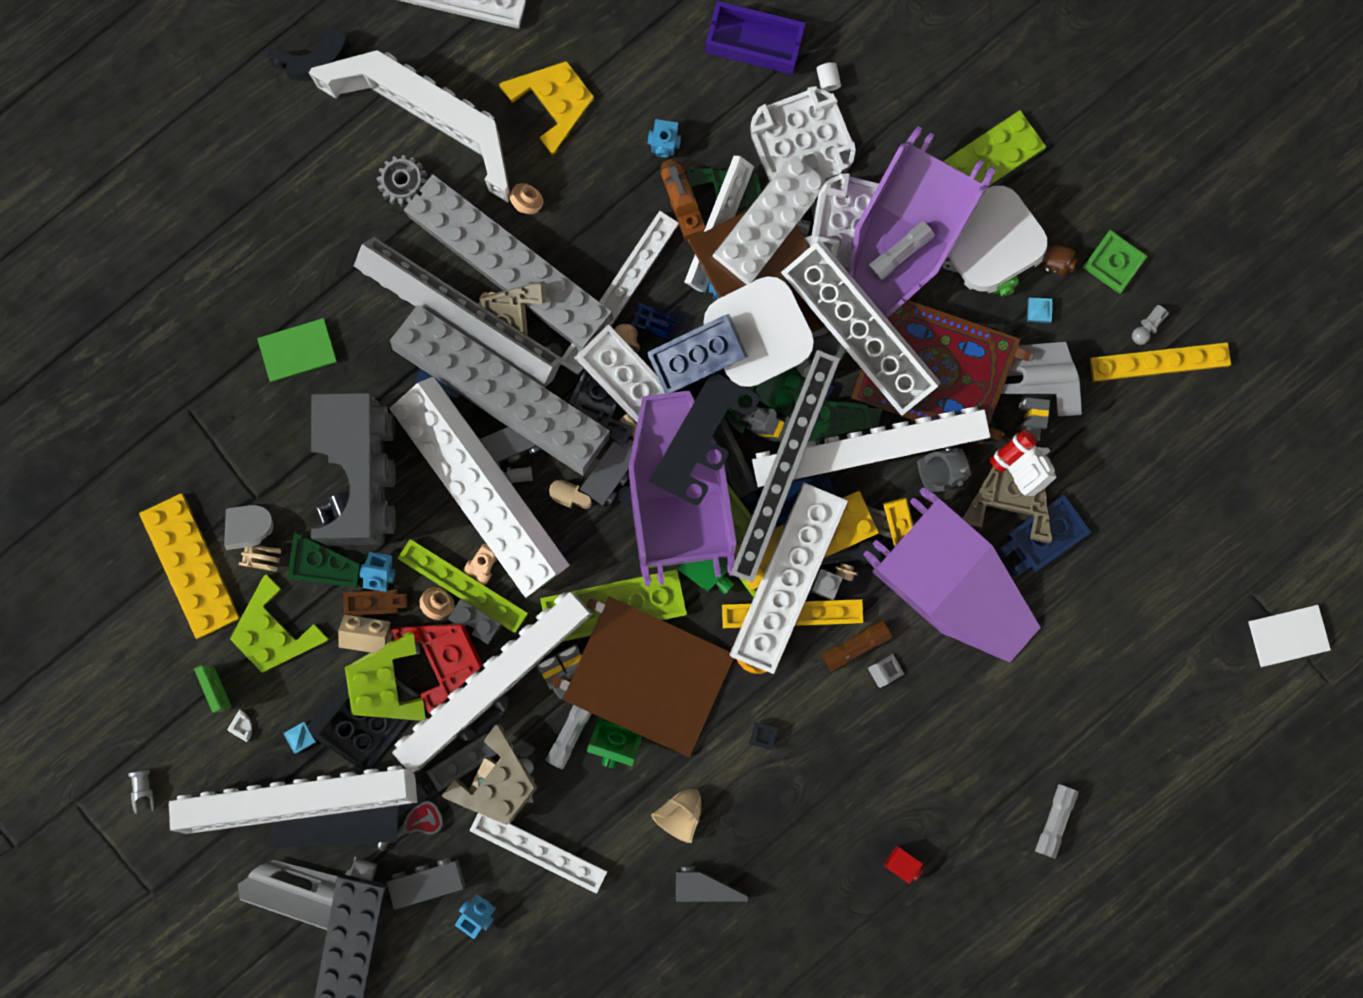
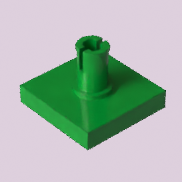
(614, 743)

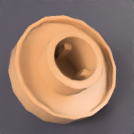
(526, 198)
(437, 603)

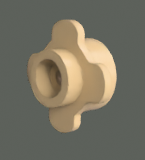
(845, 571)

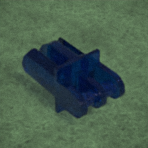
(651, 320)

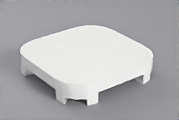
(805, 126)
(838, 213)
(998, 241)
(769, 329)

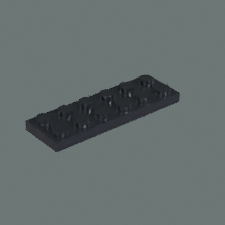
(350, 938)

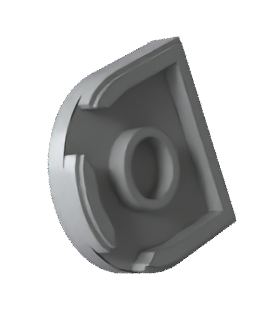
(246, 526)

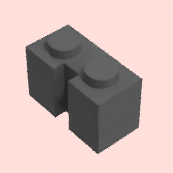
(484, 626)

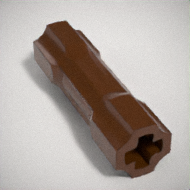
(856, 646)

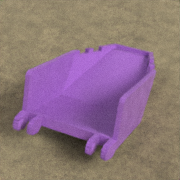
(913, 191)
(665, 525)
(957, 582)

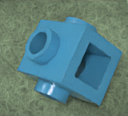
(664, 138)
(377, 572)
(475, 916)

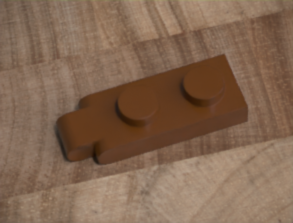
(374, 602)

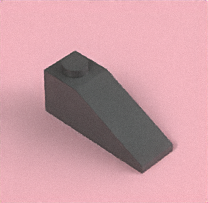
(700, 887)

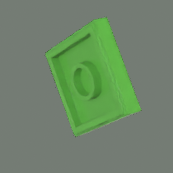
(1115, 261)
(213, 688)

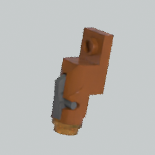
(682, 199)

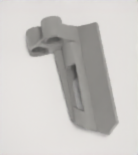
(1048, 373)
(295, 902)

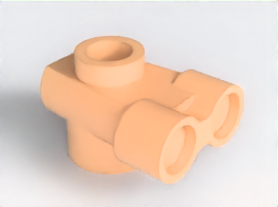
(481, 565)

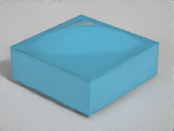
(1039, 310)
(299, 737)

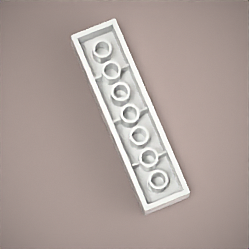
(861, 327)

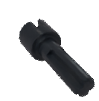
(853, 554)

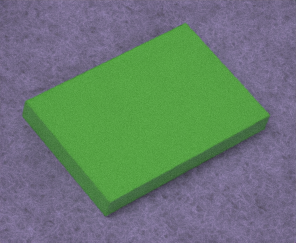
(297, 350)

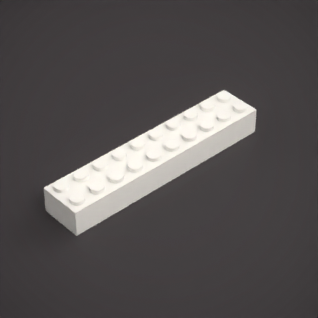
(883, 444)
(479, 486)
(496, 679)
(292, 801)

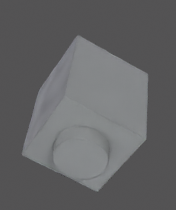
(826, 584)

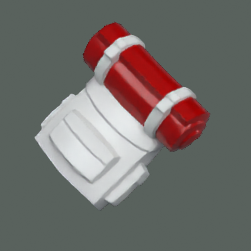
(1026, 463)

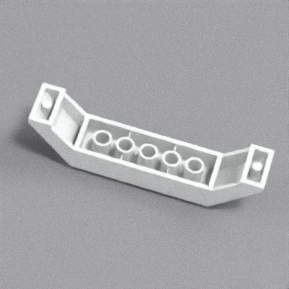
(425, 101)

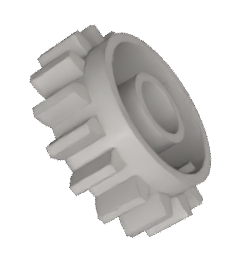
(393, 172)

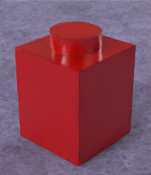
(904, 865)

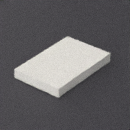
(1289, 635)

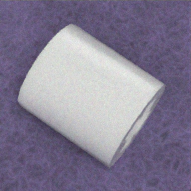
(828, 76)

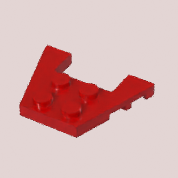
(449, 654)

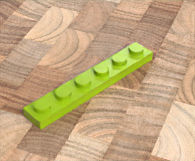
(462, 586)

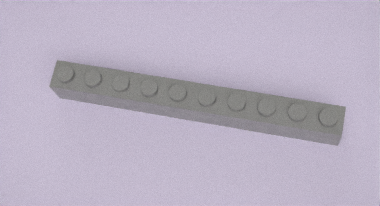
(457, 310)
(785, 466)

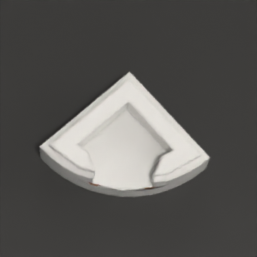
(241, 726)

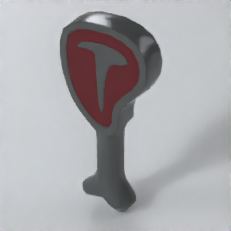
(422, 818)

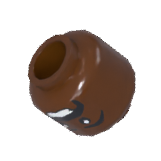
(1059, 259)

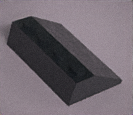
(357, 737)

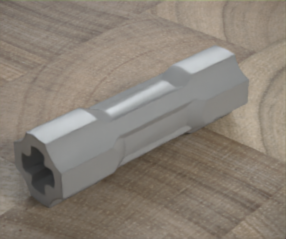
(914, 240)
(567, 738)
(1062, 805)

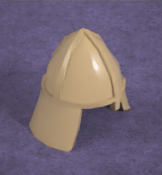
(680, 815)

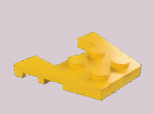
(561, 95)

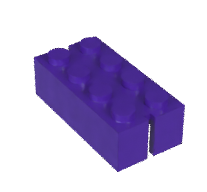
(754, 37)

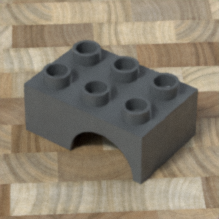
(353, 435)

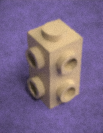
(364, 634)

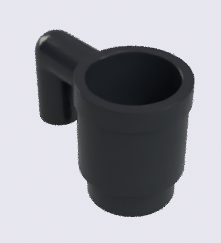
(336, 503)

